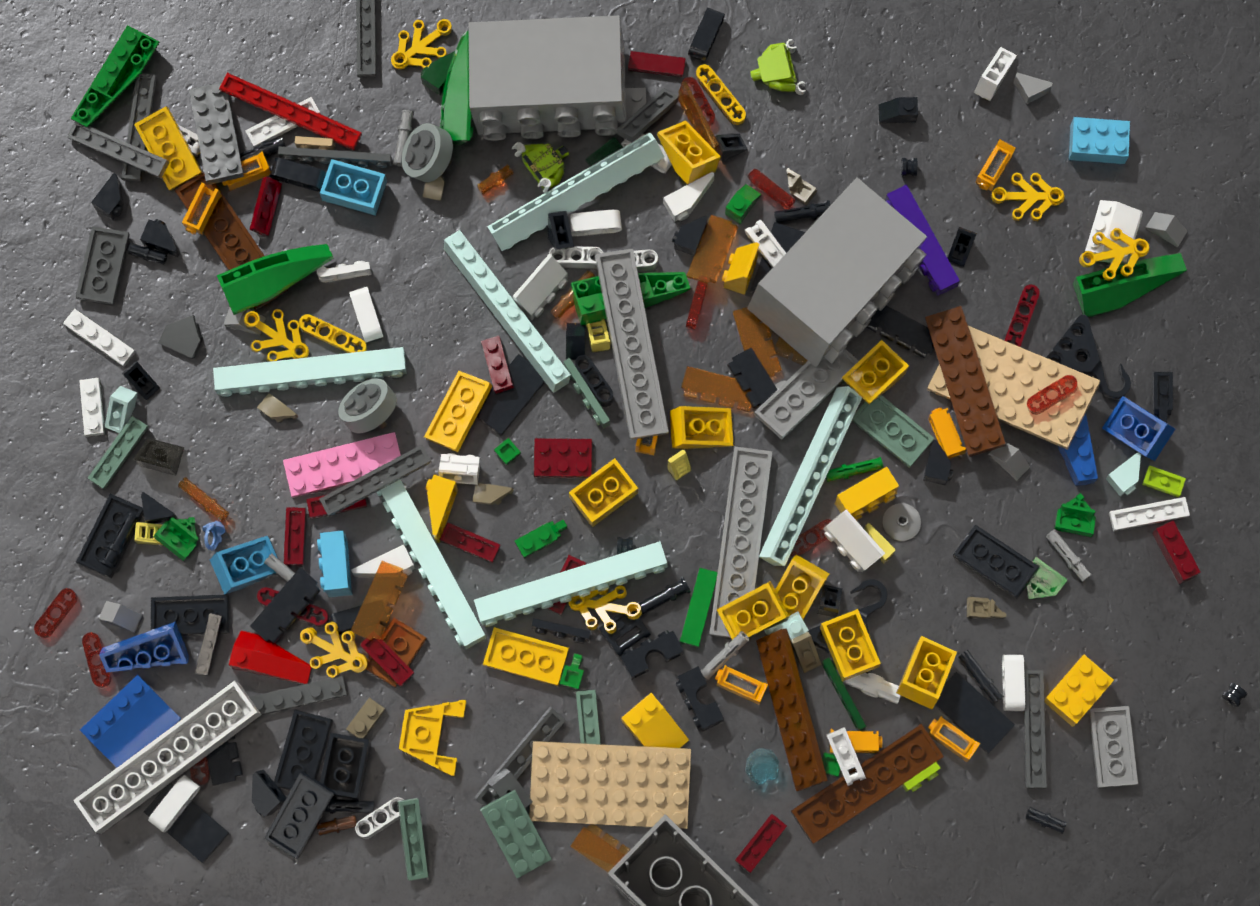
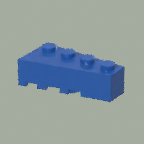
(1080, 457)
(152, 648)

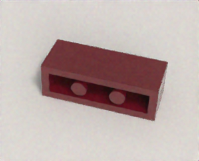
(1176, 552)

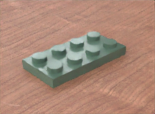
(893, 430)
(515, 834)

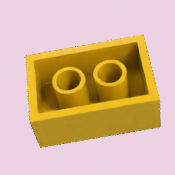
(603, 492)
(868, 494)
(850, 645)
(926, 672)
(1078, 690)

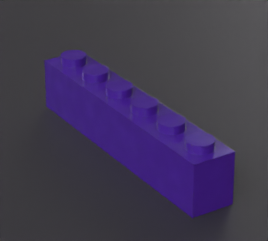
(935, 264)

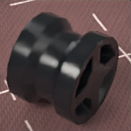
(909, 166)
(624, 545)
(1234, 694)

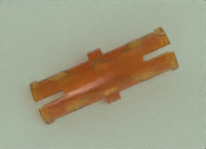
(495, 179)

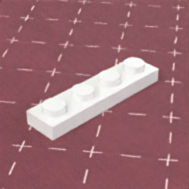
(275, 126)
(99, 337)
(1149, 514)

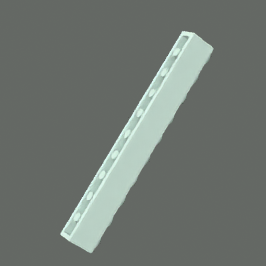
(576, 191)
(506, 311)
(309, 371)
(810, 476)
(432, 564)
(571, 583)

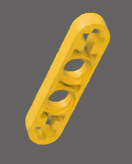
(719, 95)
(332, 336)

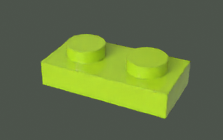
(1164, 481)
(915, 783)

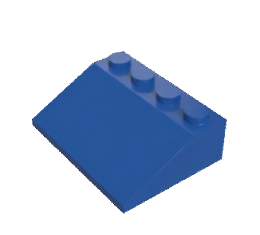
(129, 722)

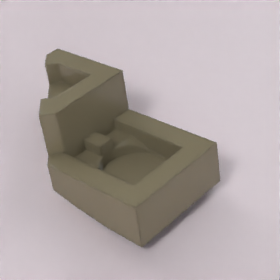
(799, 188)
(434, 189)
(275, 409)
(490, 493)
(983, 608)

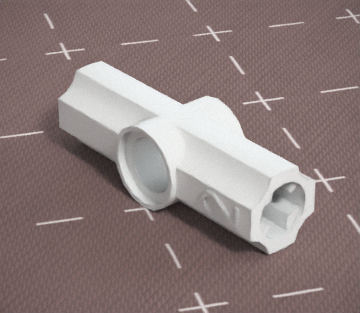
(875, 686)

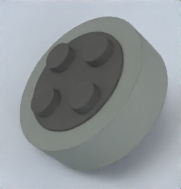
(427, 152)
(367, 406)

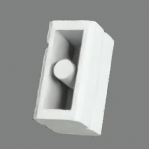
(460, 468)

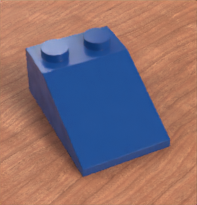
(1138, 428)

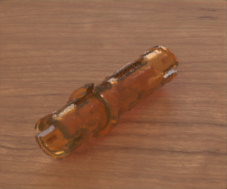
(567, 300)
(208, 503)

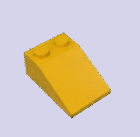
(688, 152)
(741, 268)
(876, 372)
(701, 427)
(441, 499)
(800, 585)
(753, 611)
(653, 725)

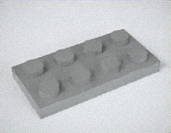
(1113, 747)

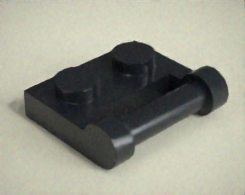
(624, 625)

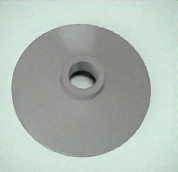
(899, 531)

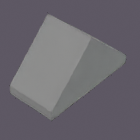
(1031, 87)
(1167, 228)
(237, 321)
(1011, 460)
(120, 616)

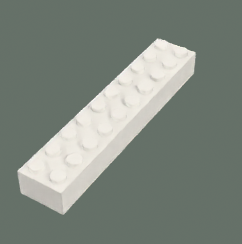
(167, 757)

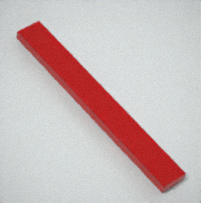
(290, 111)

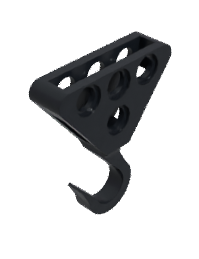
(1086, 346)
(864, 612)

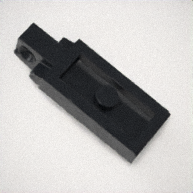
(1162, 394)

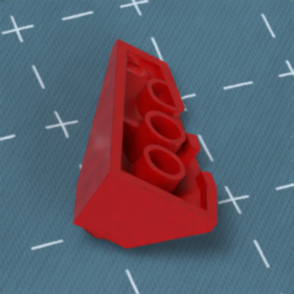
(266, 658)

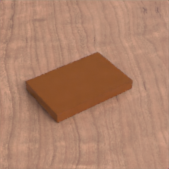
(404, 642)

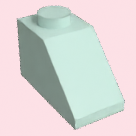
(120, 408)
(1125, 476)
(794, 624)

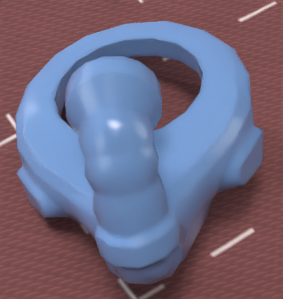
(217, 530)

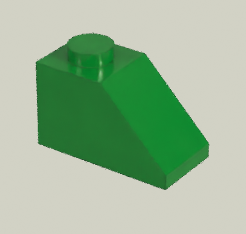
(742, 203)

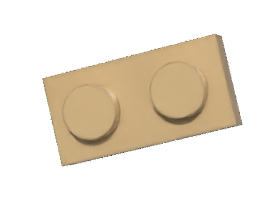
(314, 143)

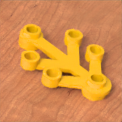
(418, 46)
(1030, 196)
(1116, 252)
(278, 338)
(603, 605)
(336, 650)

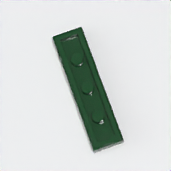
(843, 694)

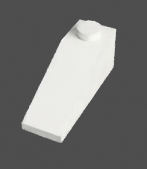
(994, 74)
(685, 199)
(397, 557)

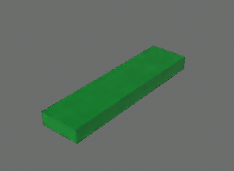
(698, 607)

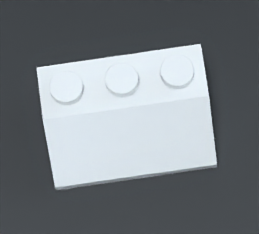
(1112, 216)
(541, 287)
(853, 541)

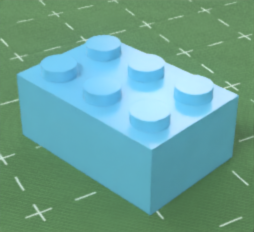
(1099, 140)
(353, 187)
(334, 564)

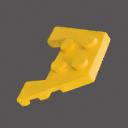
(422, 733)

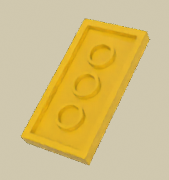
(166, 140)
(458, 411)
(525, 656)

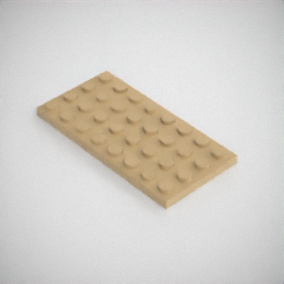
(1017, 375)
(609, 784)

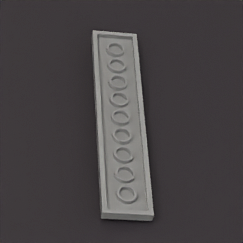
(631, 344)
(741, 530)

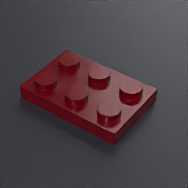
(562, 458)

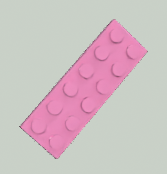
(339, 464)

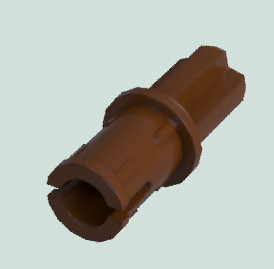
(337, 825)

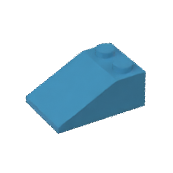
(243, 564)

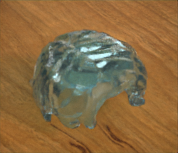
(762, 765)

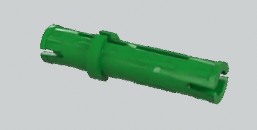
(854, 469)

